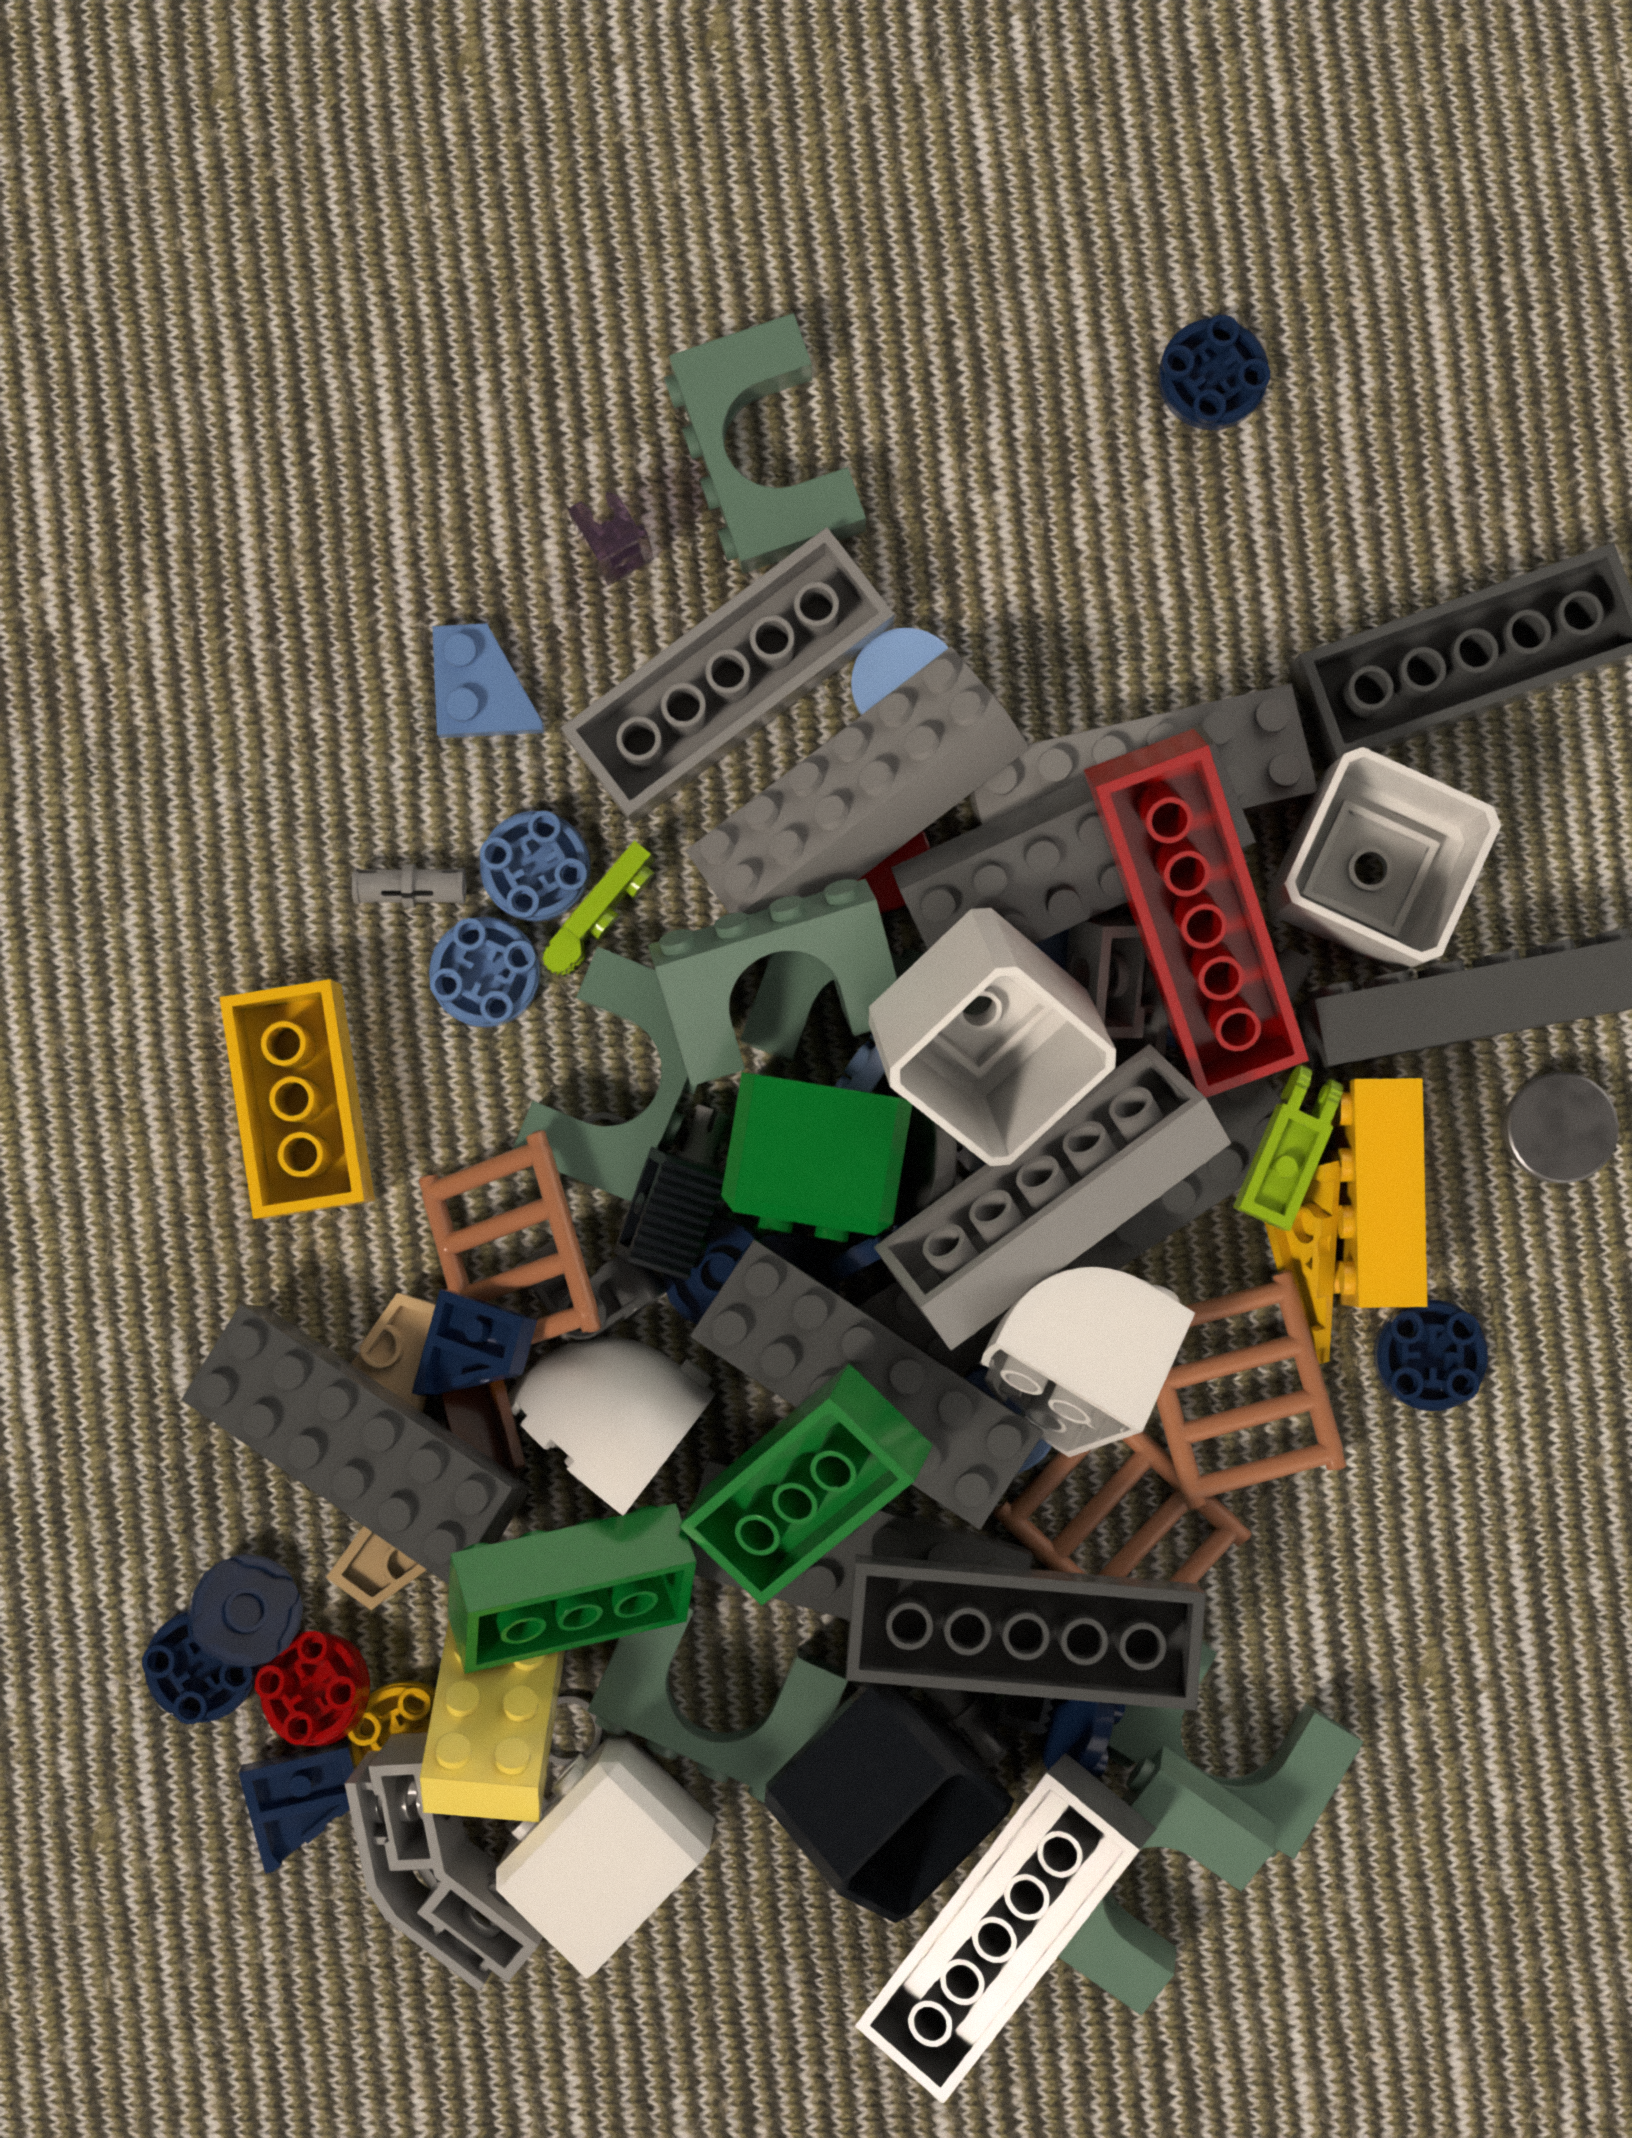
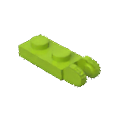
(596, 912)
(1289, 1152)

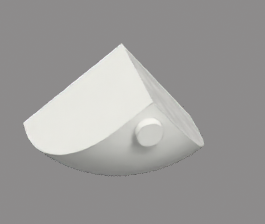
(1086, 1355)
(611, 1410)

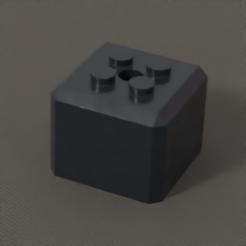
(886, 1800)

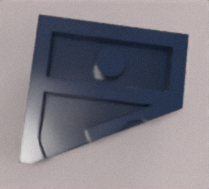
(471, 1345)
(295, 1797)

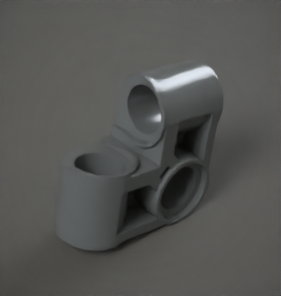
(618, 1288)

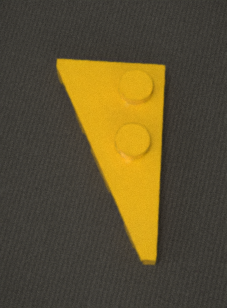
(1311, 1252)

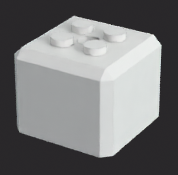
(1420, 832)
(998, 1073)
(603, 1851)

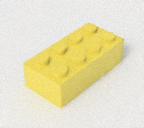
(490, 1737)

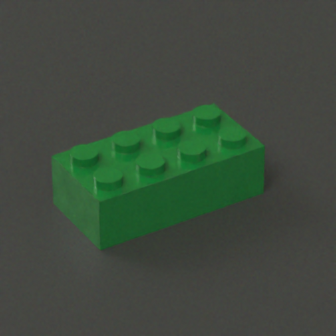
(806, 1485)
(569, 1587)

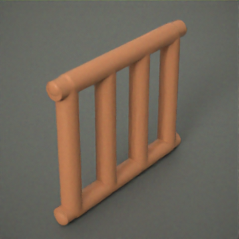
(550, 1207)
(1312, 1397)
(1146, 1455)

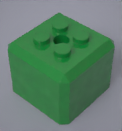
(815, 1156)

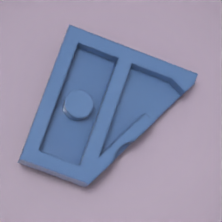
(477, 686)

